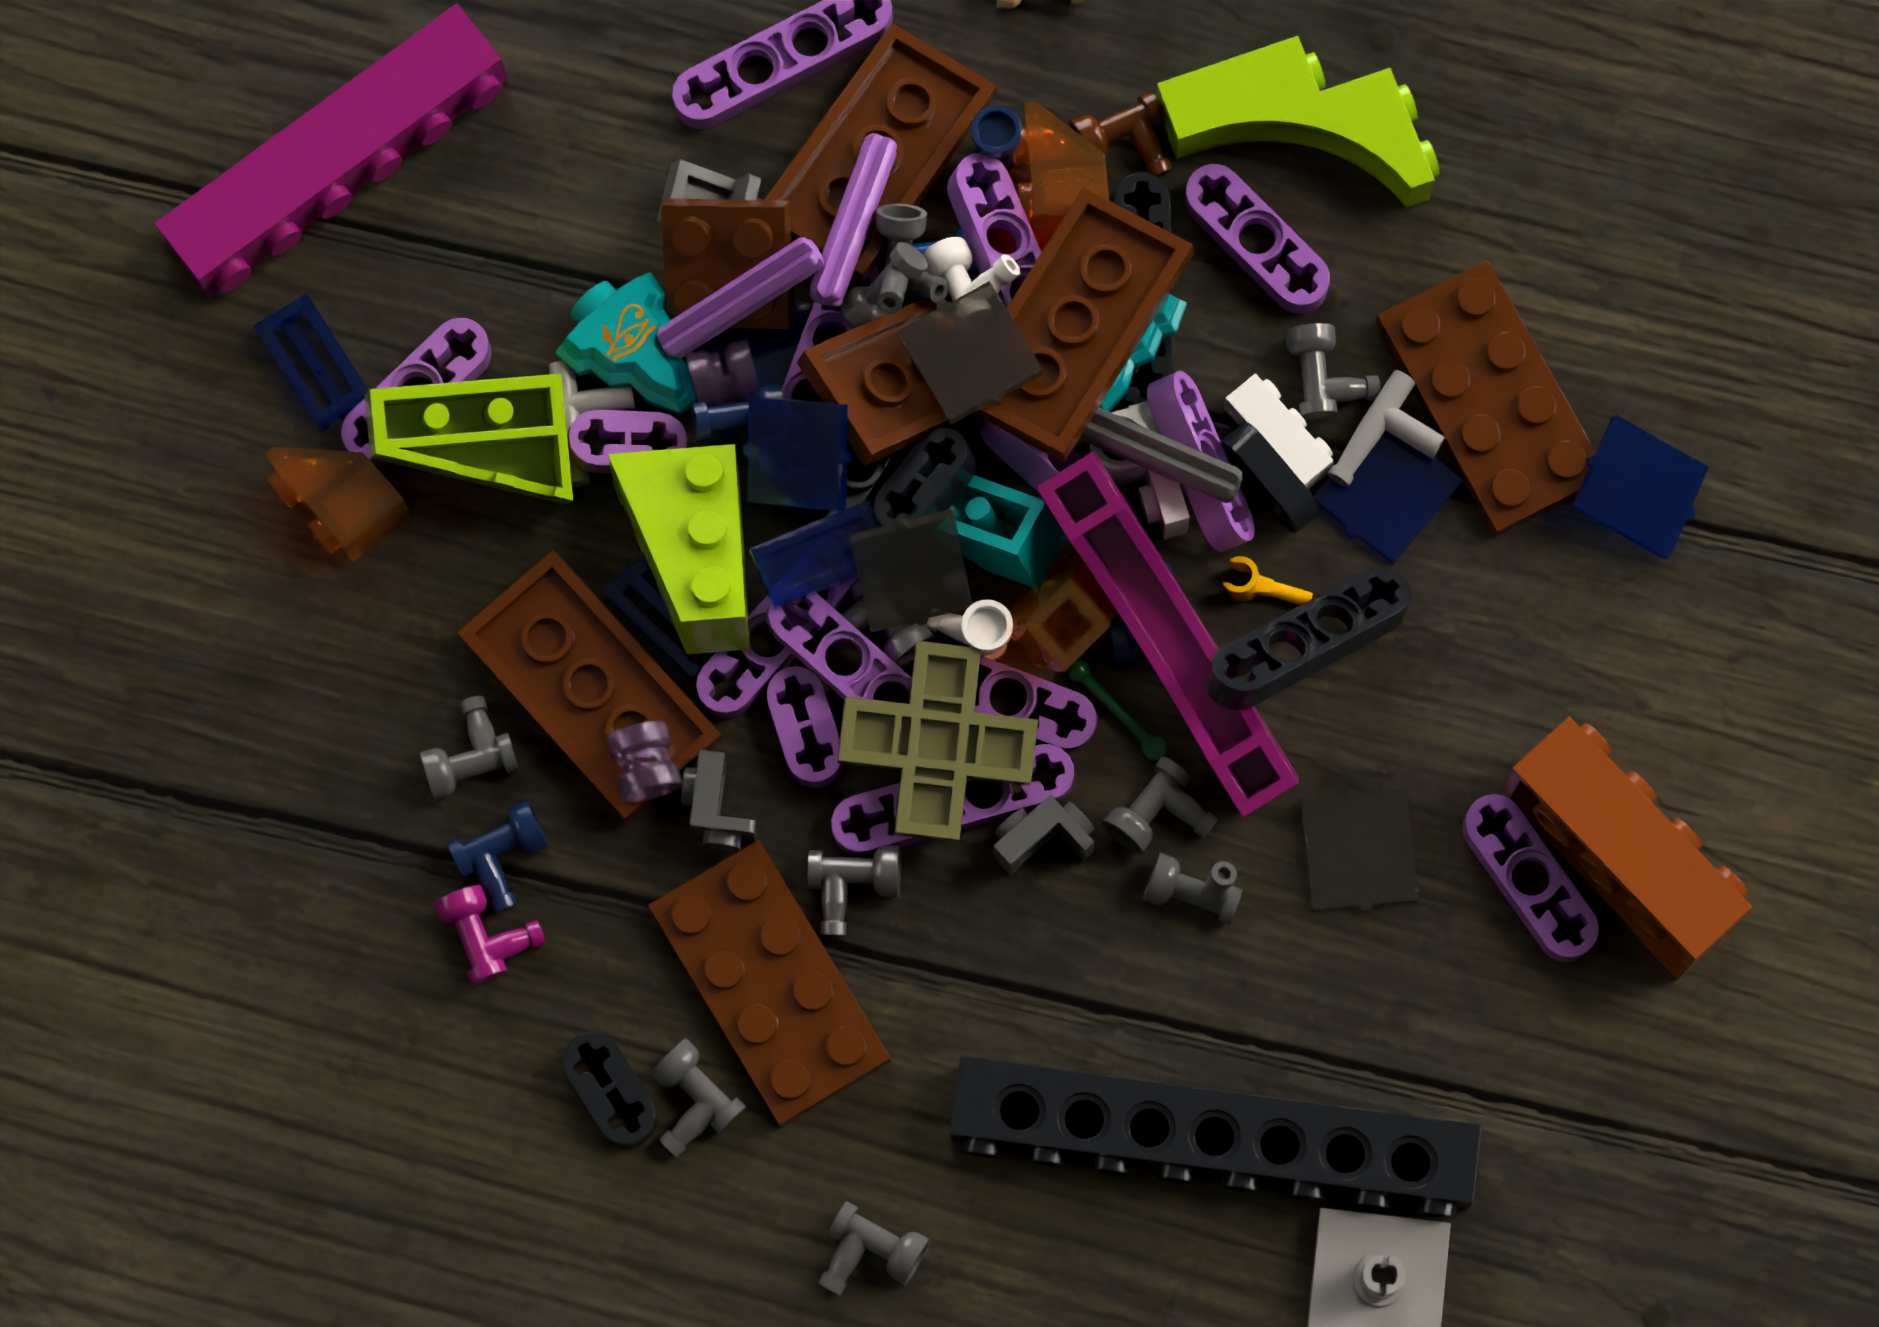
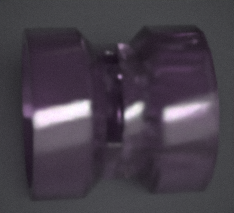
(723, 374)
(644, 761)

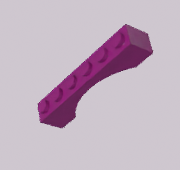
(1166, 630)

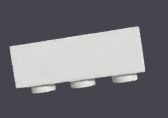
(1283, 428)

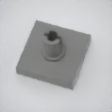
(1377, 1271)

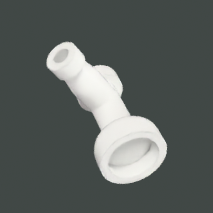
(952, 260)
(984, 626)

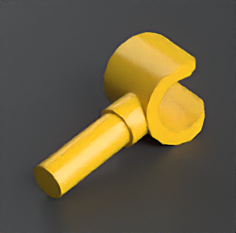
(1262, 585)

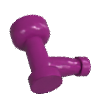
(484, 953)

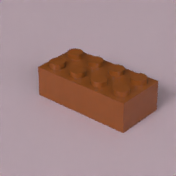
(1626, 846)

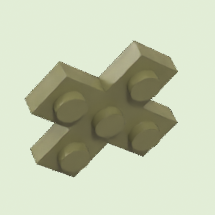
(937, 741)

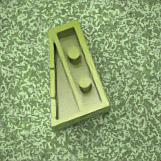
(478, 432)
(692, 535)

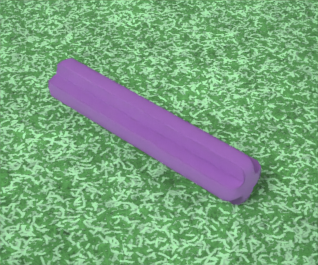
(853, 220)
(740, 297)

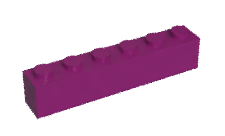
(333, 152)

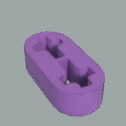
(623, 427)
(791, 732)

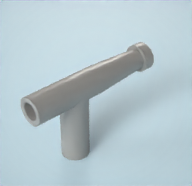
(578, 402)
(1382, 417)

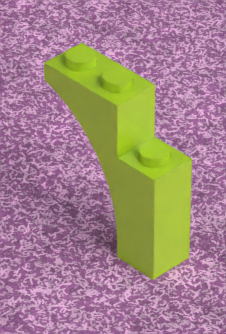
(1278, 99)

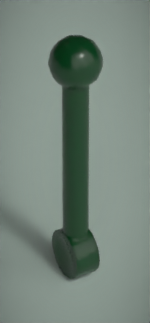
(1152, 746)

